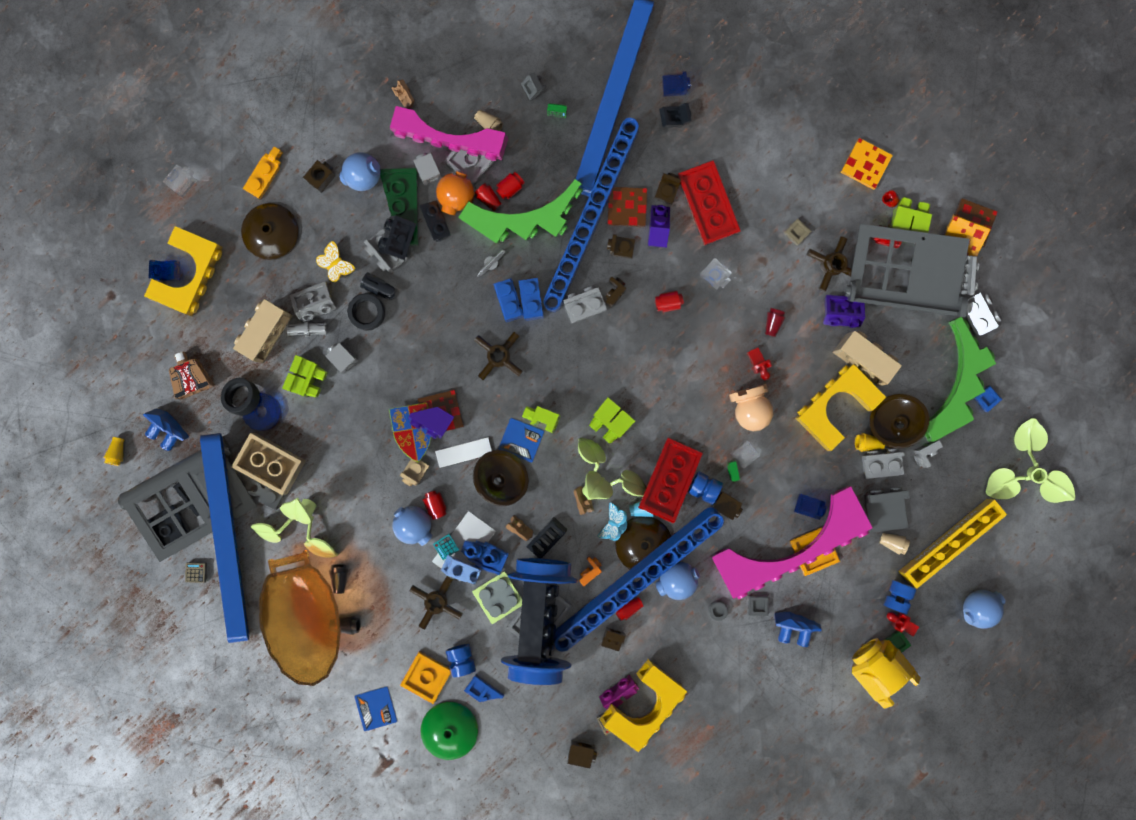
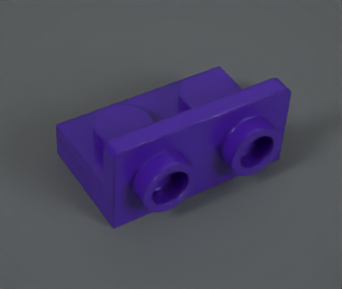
(843, 312)

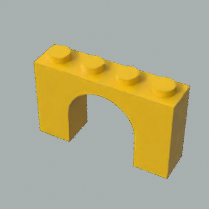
(205, 256)
(814, 415)
(638, 731)

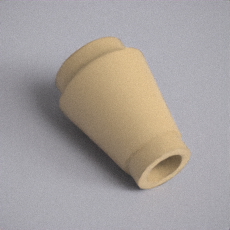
(488, 120)
(896, 543)

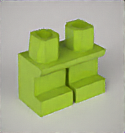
(910, 219)
(301, 385)
(542, 415)
(617, 426)

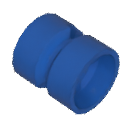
(706, 488)
(903, 591)
(460, 660)

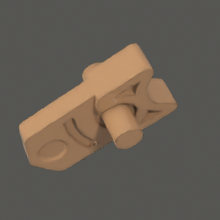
(403, 94)
(583, 504)
(518, 527)

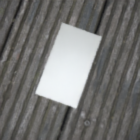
(469, 529)

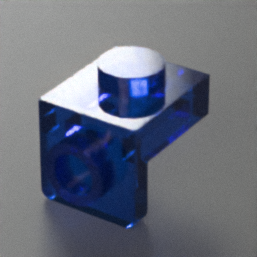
(164, 270)

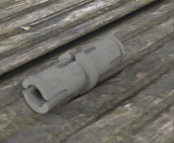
(307, 329)

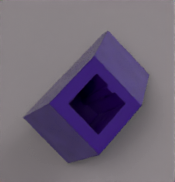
(659, 226)
(433, 420)

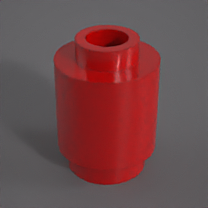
(509, 185)
(669, 301)
(434, 504)

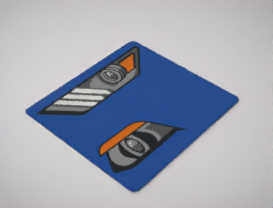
(521, 440)
(375, 709)

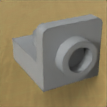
(929, 449)

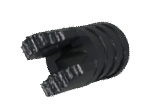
(377, 286)

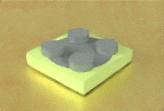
(498, 597)

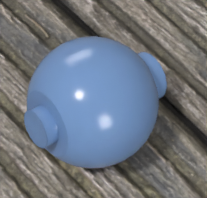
(360, 171)
(412, 525)
(679, 581)
(983, 608)

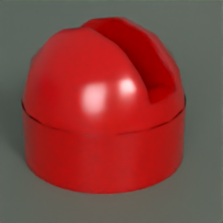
(890, 195)

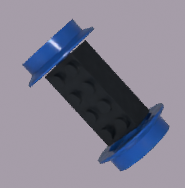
(537, 626)

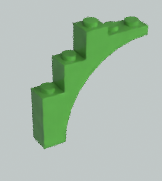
(548, 217)
(971, 361)

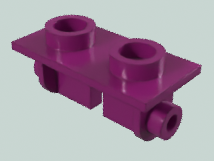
(625, 687)

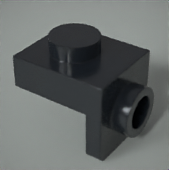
(675, 115)

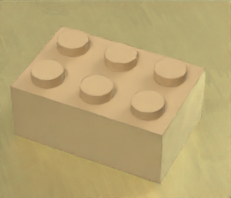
(262, 331)
(867, 357)
(268, 463)

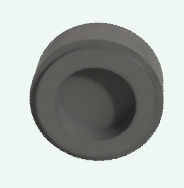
(718, 610)

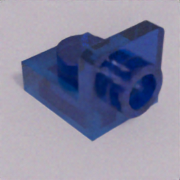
(675, 84)
(810, 507)

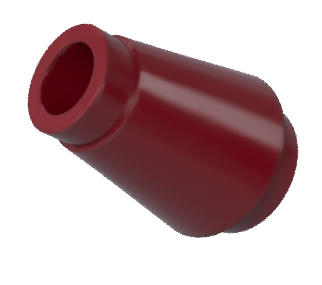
(774, 321)

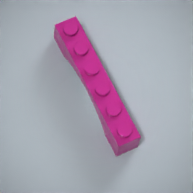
(486, 142)

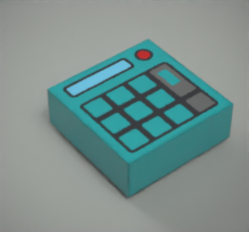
(446, 546)

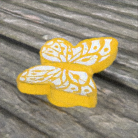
(334, 263)

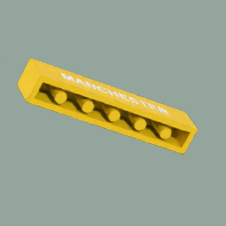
(952, 543)

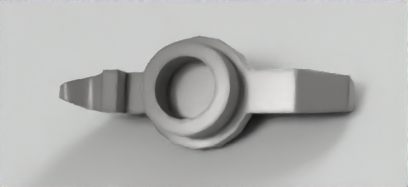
(491, 262)

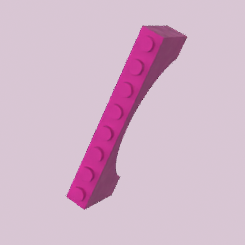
(844, 522)

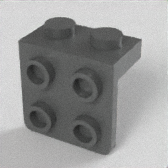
(887, 509)

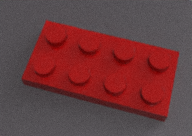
(708, 203)
(670, 480)

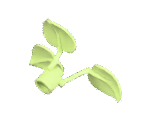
(595, 485)
(1055, 486)
(303, 513)

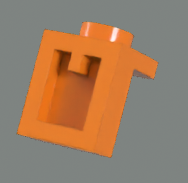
(589, 574)

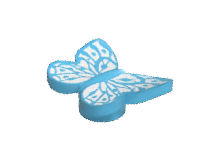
(616, 524)

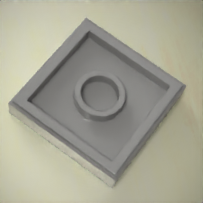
(467, 164)

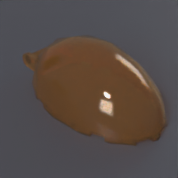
(300, 620)

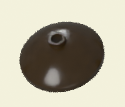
(278, 240)
(899, 410)
(505, 469)
(640, 530)

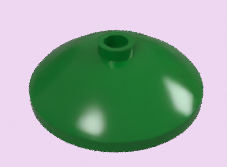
(449, 717)

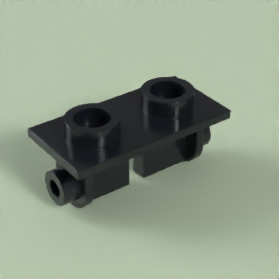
(435, 220)

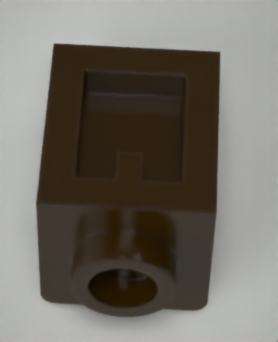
(668, 188)
(621, 247)
(614, 295)
(613, 639)

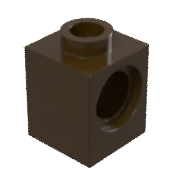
(319, 184)
(727, 506)
(581, 754)

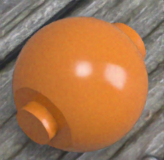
(454, 192)

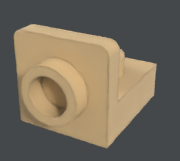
(414, 472)

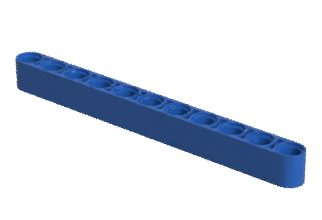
(614, 94)
(592, 206)
(224, 537)
(640, 570)

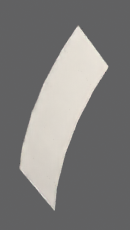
(463, 452)

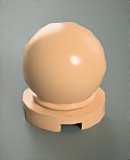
(753, 408)

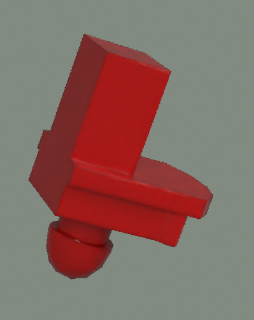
(759, 363)
(902, 623)

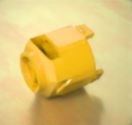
(882, 670)

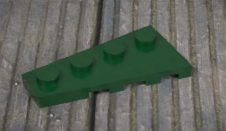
(402, 195)

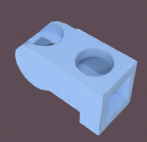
(460, 570)

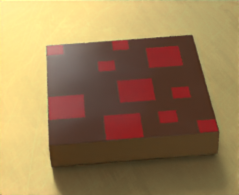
(627, 207)
(976, 213)
(449, 403)

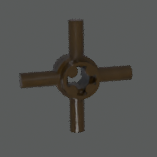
(835, 258)
(498, 348)
(431, 609)

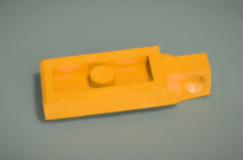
(264, 173)

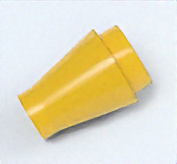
(867, 442)
(114, 453)

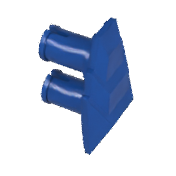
(163, 421)
(485, 556)
(789, 621)

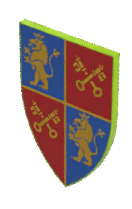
(410, 440)

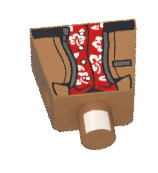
(188, 377)

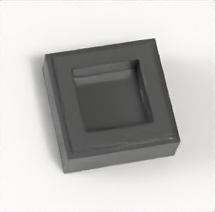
(758, 605)

